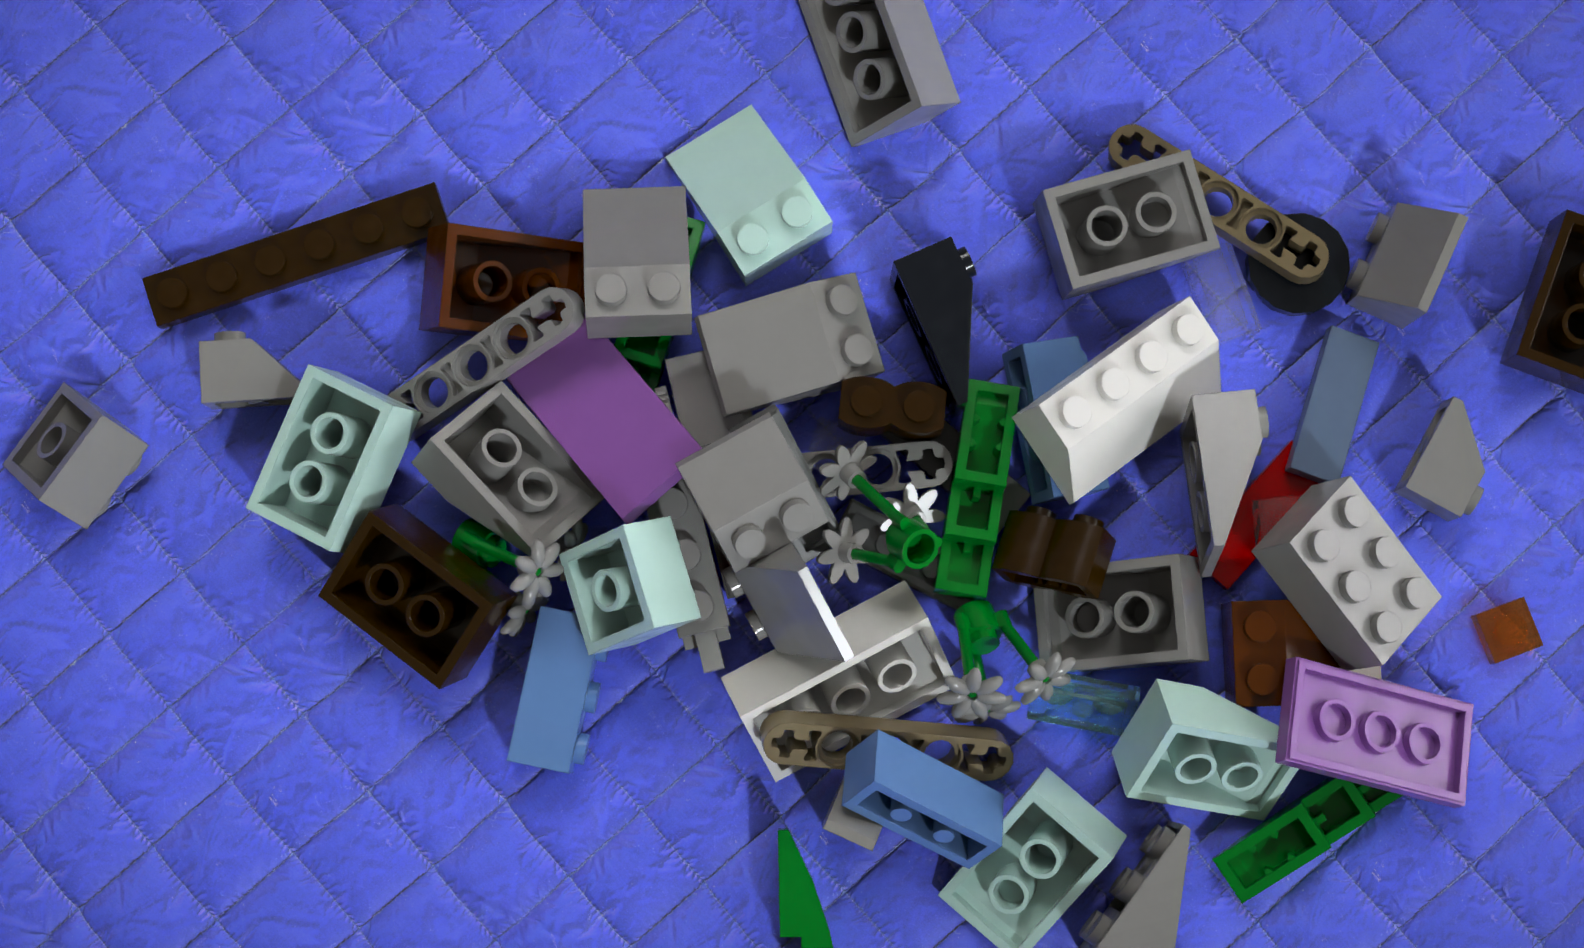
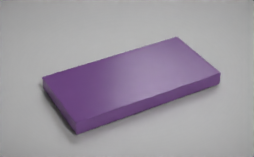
(606, 420)
(1374, 732)

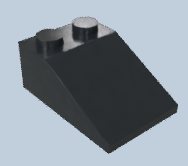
(937, 302)

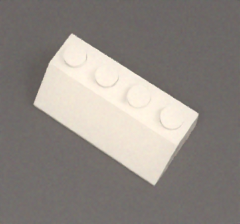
(1122, 399)
(892, 672)

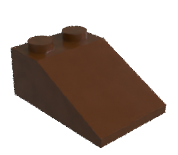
(485, 273)
(1256, 646)

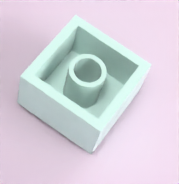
(629, 585)

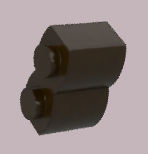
(876, 407)
(1054, 552)

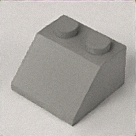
(1404, 262)
(75, 456)
(752, 492)

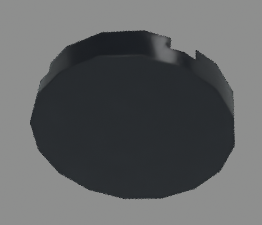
(1293, 298)

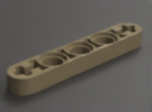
(1243, 211)
(914, 733)

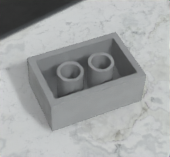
(1347, 574)

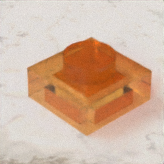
(1506, 630)

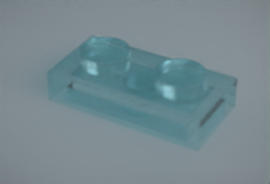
(1088, 705)

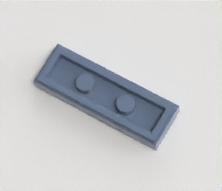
(1332, 405)

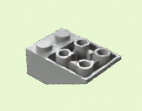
(1145, 898)

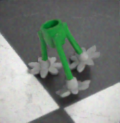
(906, 528)
(489, 549)
(973, 694)

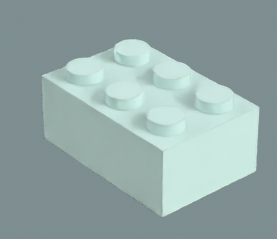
(332, 458)

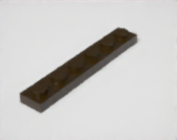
(294, 256)

